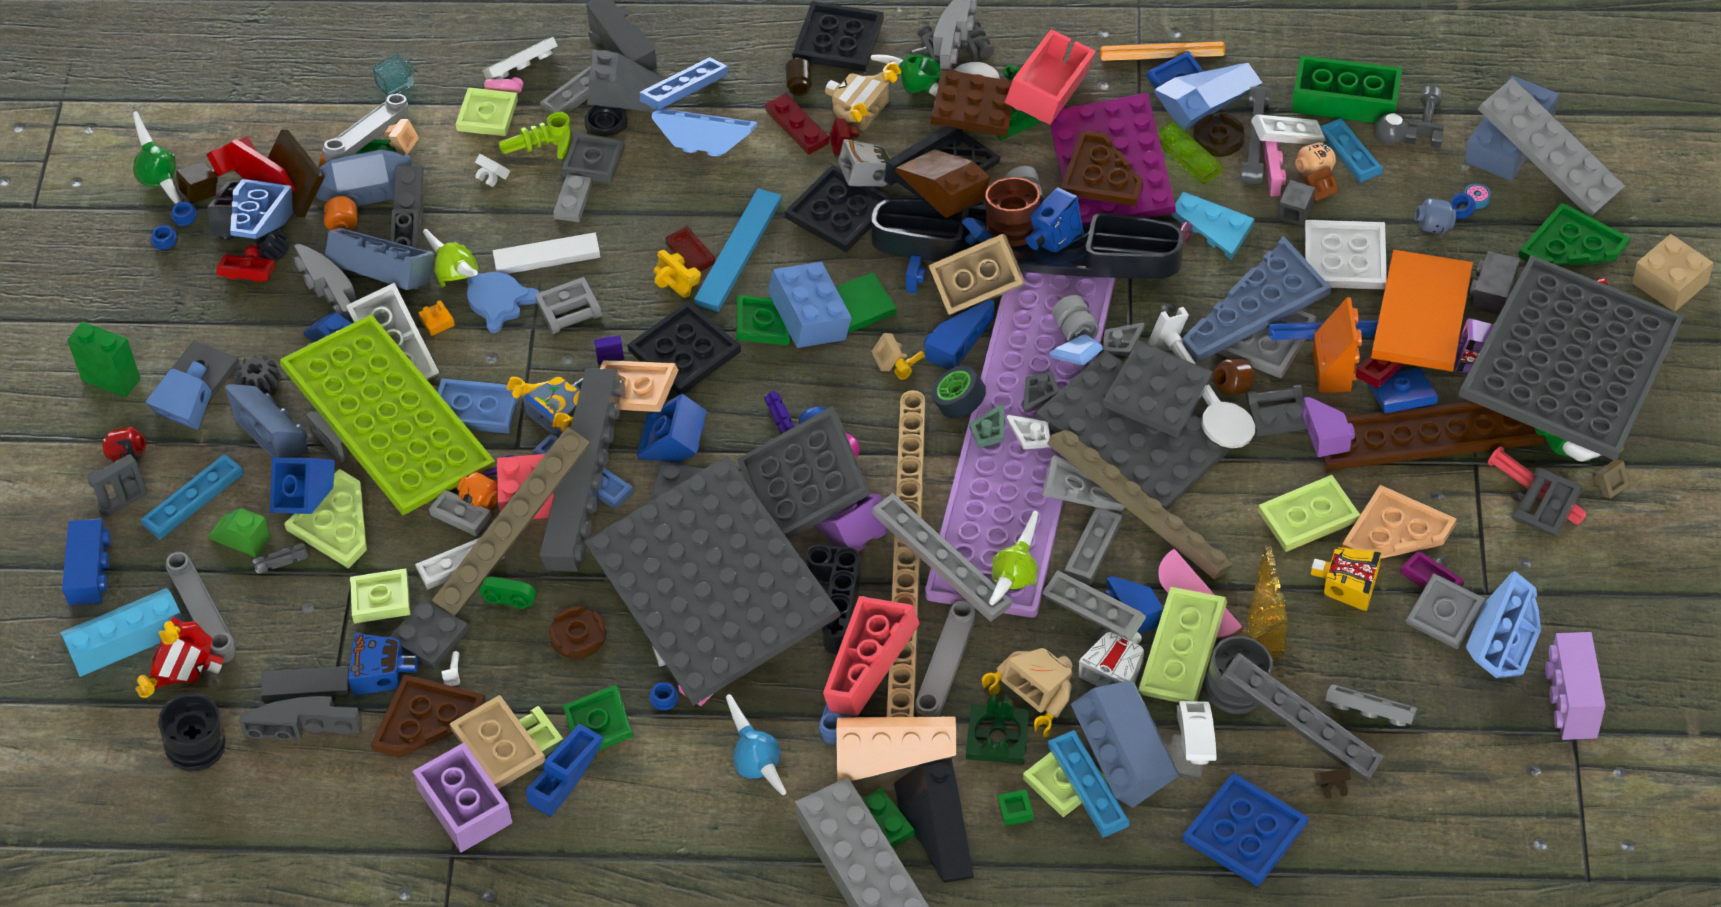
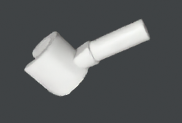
(451, 676)

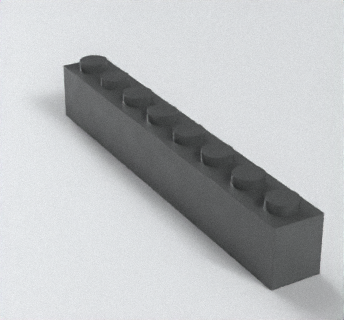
(576, 495)

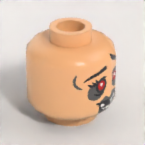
(1314, 158)

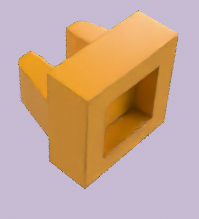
(436, 318)

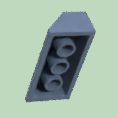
(1125, 741)

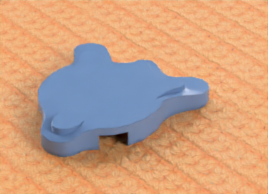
(497, 298)

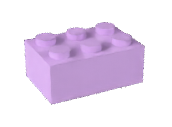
(1575, 686)
(462, 797)

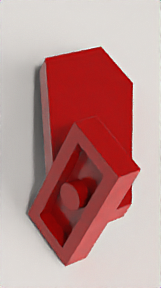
(247, 162)

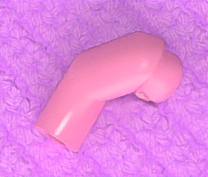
(507, 85)

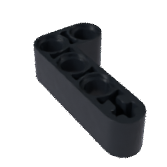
(831, 566)

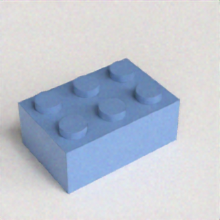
(809, 304)

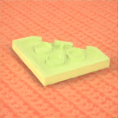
(337, 522)

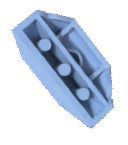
(702, 131)
(1506, 628)

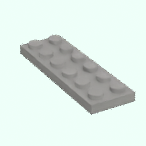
(1551, 147)

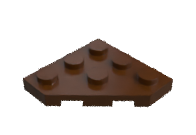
(1101, 172)
(422, 715)

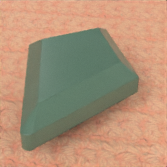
(989, 427)

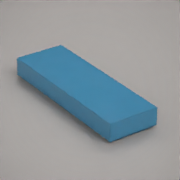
(1351, 150)

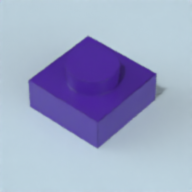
(609, 349)

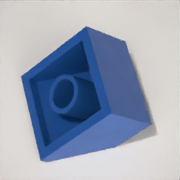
(673, 431)
(300, 484)

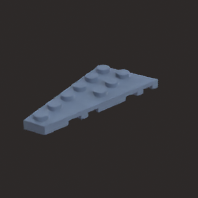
(1262, 297)

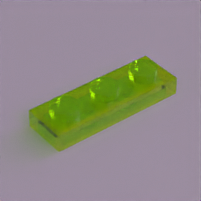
(1189, 153)

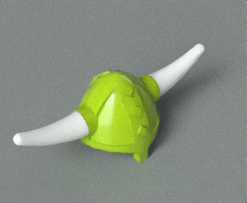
(452, 260)
(1015, 565)

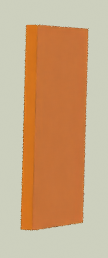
(1422, 310)

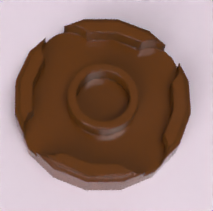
(577, 632)

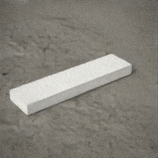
(546, 253)

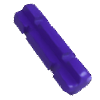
(778, 412)

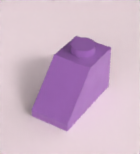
(1327, 428)

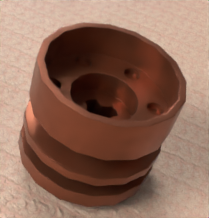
(1010, 208)

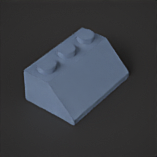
(266, 422)

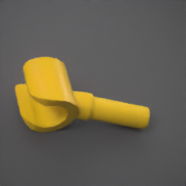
(903, 368)

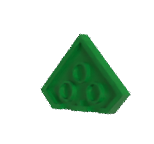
(1574, 239)

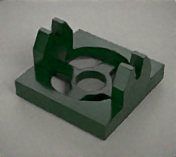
(1000, 750)

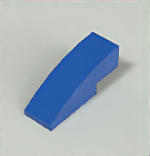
(563, 770)

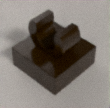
(1333, 778)

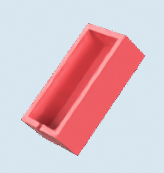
(1048, 81)

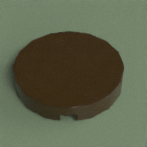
(1219, 134)

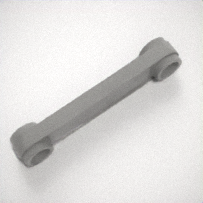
(367, 128)
(200, 604)
(945, 660)

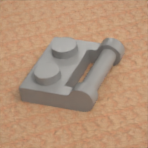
(566, 298)

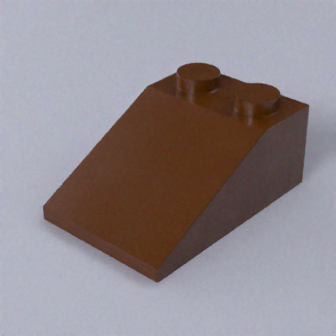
(946, 181)

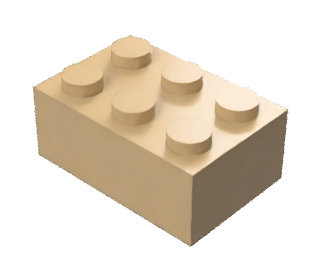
(977, 275)

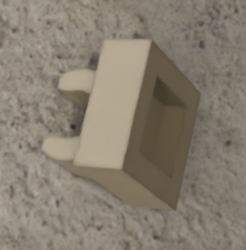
(1612, 478)

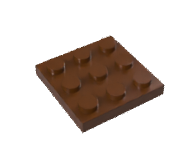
(972, 103)

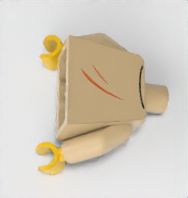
(1037, 679)

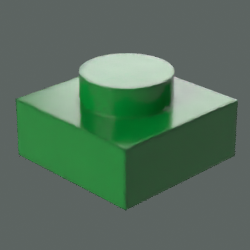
(1015, 807)

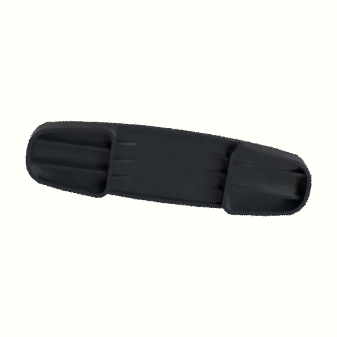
(1108, 249)

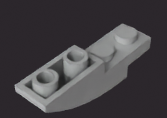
(951, 29)
(325, 279)

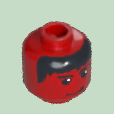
(122, 443)

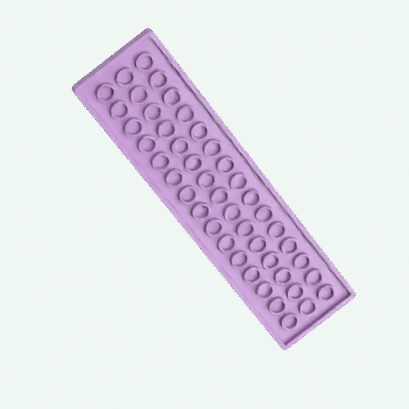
(1003, 482)

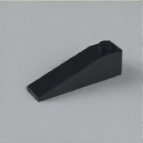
(933, 808)

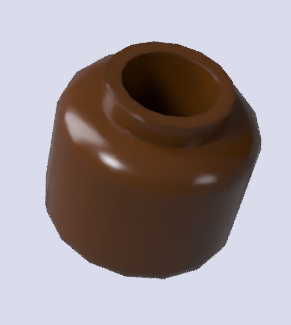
(1233, 376)

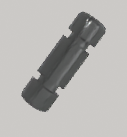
(280, 558)

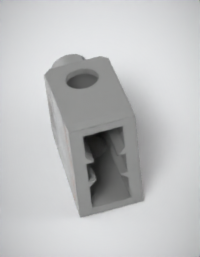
(863, 163)

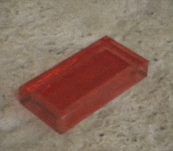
(691, 249)

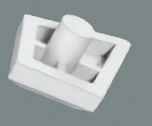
(1029, 432)

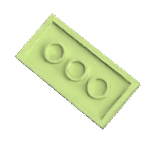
(1182, 645)

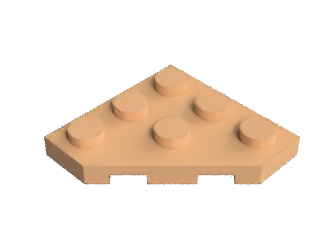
(1398, 525)

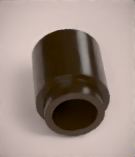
(798, 76)

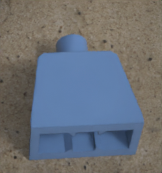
(182, 396)

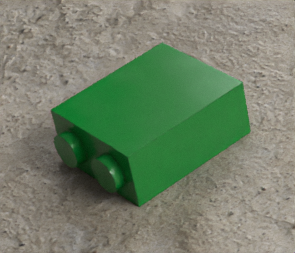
(104, 359)

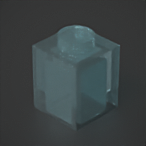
(393, 75)

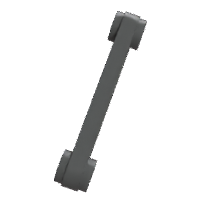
(1253, 170)

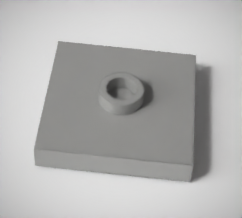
(1445, 611)

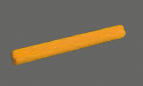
(1161, 51)

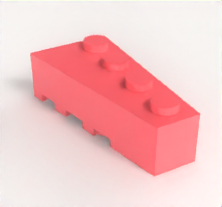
(867, 652)

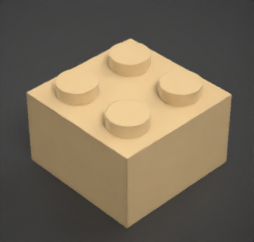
(1672, 272)

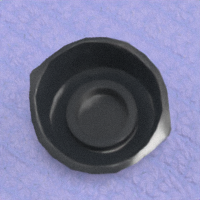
(605, 120)

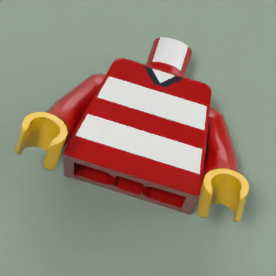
(179, 657)

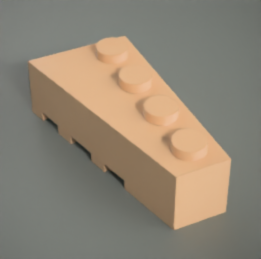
(891, 743)

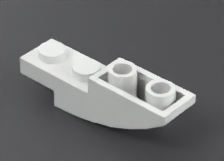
(1197, 731)

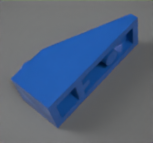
(957, 336)

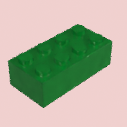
(1345, 89)

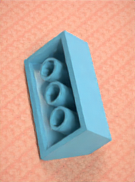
(120, 632)

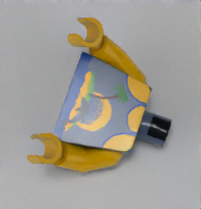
(549, 402)

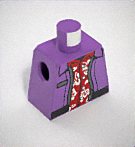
(1471, 343)

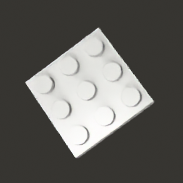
(1347, 252)

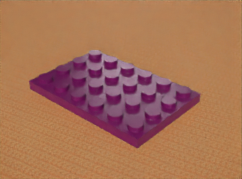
(1133, 132)

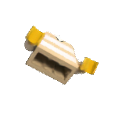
(862, 97)

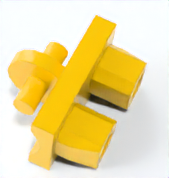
(671, 272)

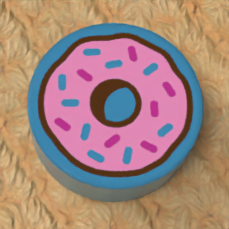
(1480, 194)

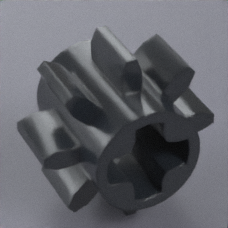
(273, 244)

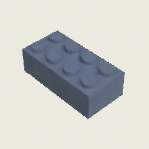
(1493, 150)

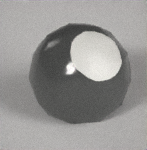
(1390, 129)

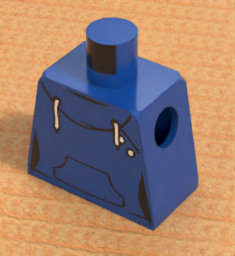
(1056, 222)

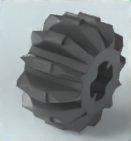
(259, 373)

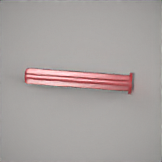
(1525, 478)

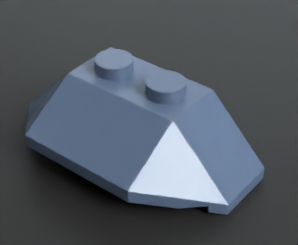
(362, 177)

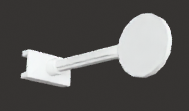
(1221, 421)

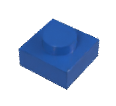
(915, 274)

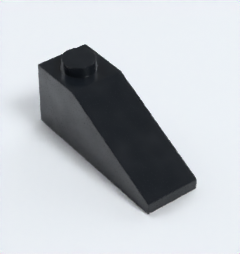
(221, 210)

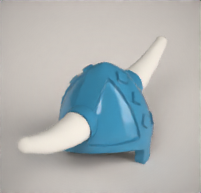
(755, 751)

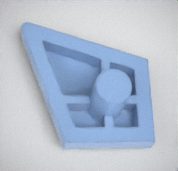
(1077, 351)

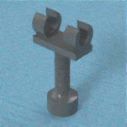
(1431, 98)

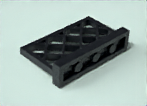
(943, 140)

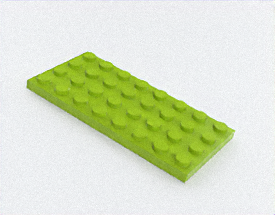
(386, 413)

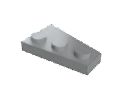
(1070, 484)

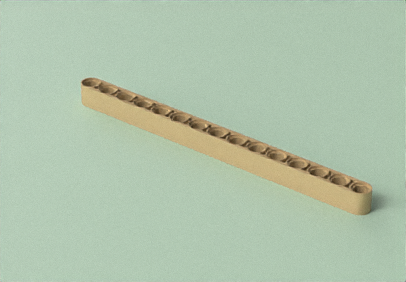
(906, 563)

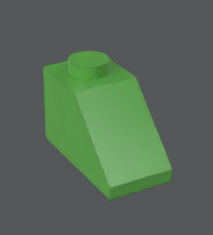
(241, 531)

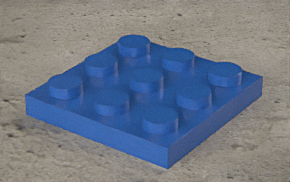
(1245, 829)

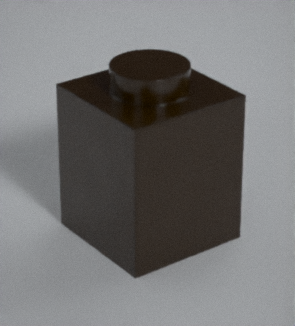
(196, 182)

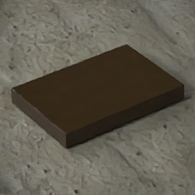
(300, 169)

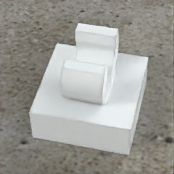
(492, 168)

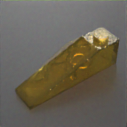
(1267, 610)

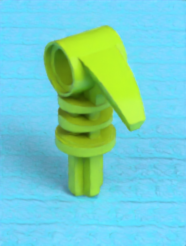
(557, 132)

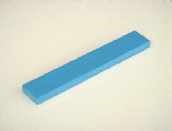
(737, 250)

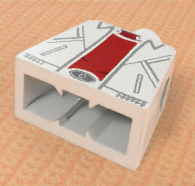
(1112, 660)

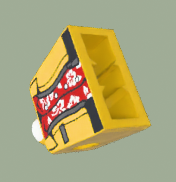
(1349, 575)

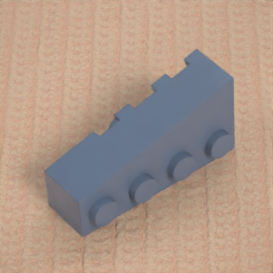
(379, 258)

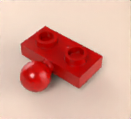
(249, 266)

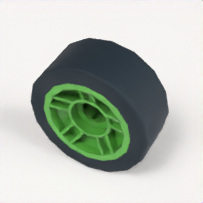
(958, 392)

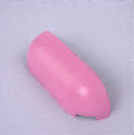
(1178, 574)

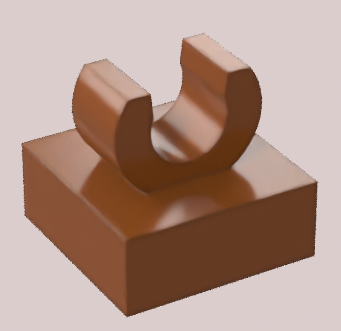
(1323, 182)

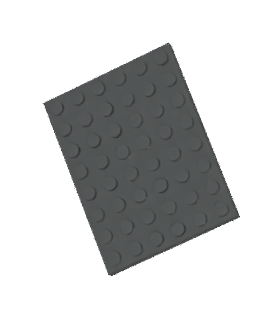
(1572, 357)
(711, 580)

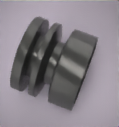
(1220, 692)

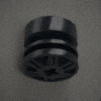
(192, 732)

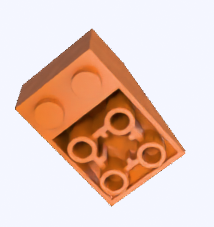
(1337, 350)

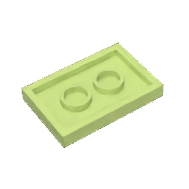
(1308, 513)

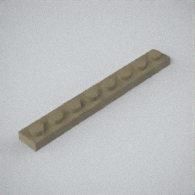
(1140, 504)
(511, 522)

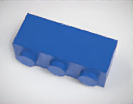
(86, 561)

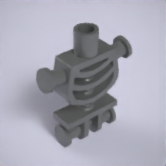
(976, 41)

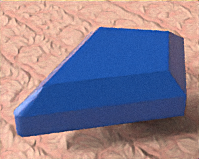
(977, 231)

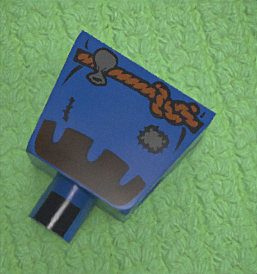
(378, 664)

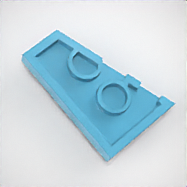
(1216, 223)

